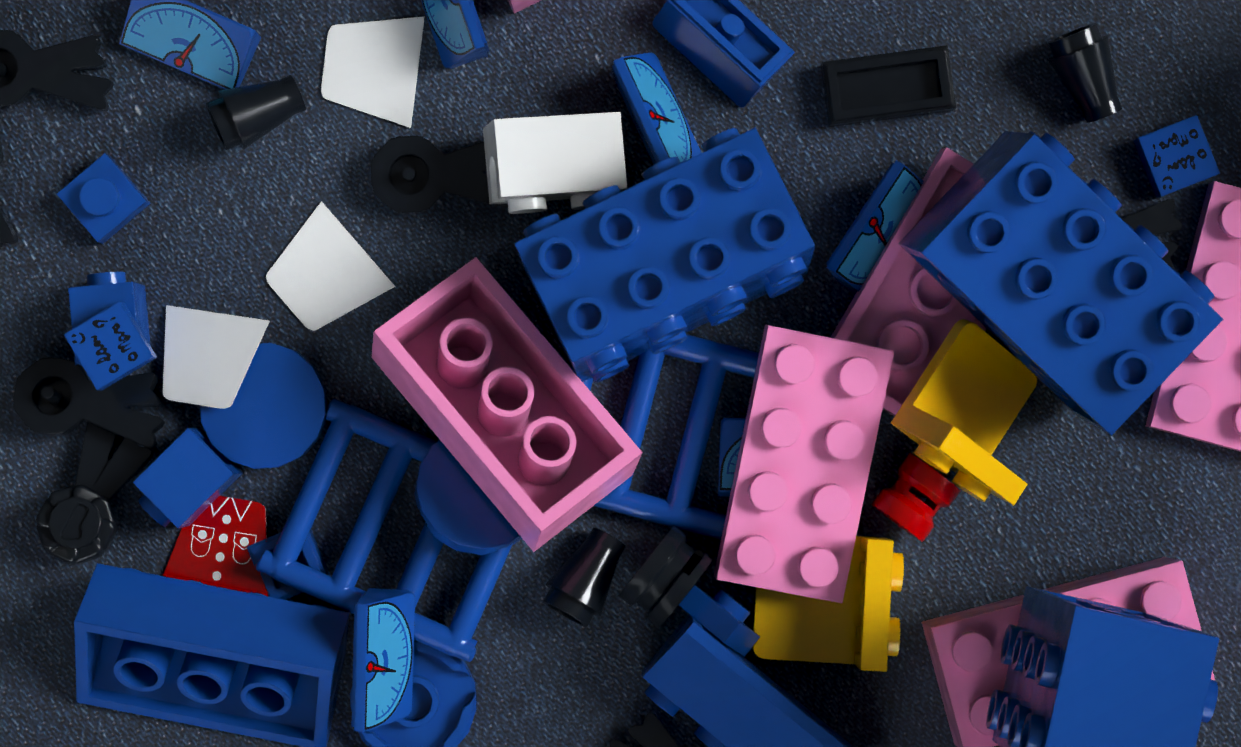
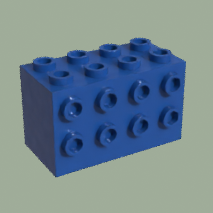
(667, 254)
(1063, 278)
(1101, 677)

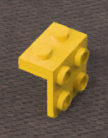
(965, 410)
(835, 632)

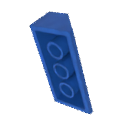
(209, 656)
(729, 695)

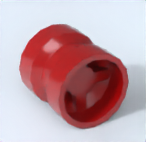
(907, 509)

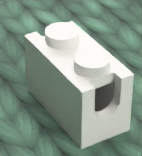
(553, 159)

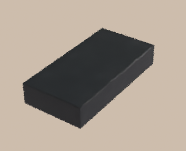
(888, 86)

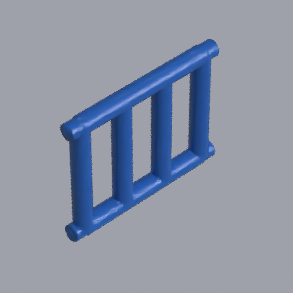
(677, 508)
(340, 587)

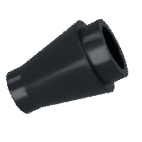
(1087, 71)
(254, 110)
(585, 578)

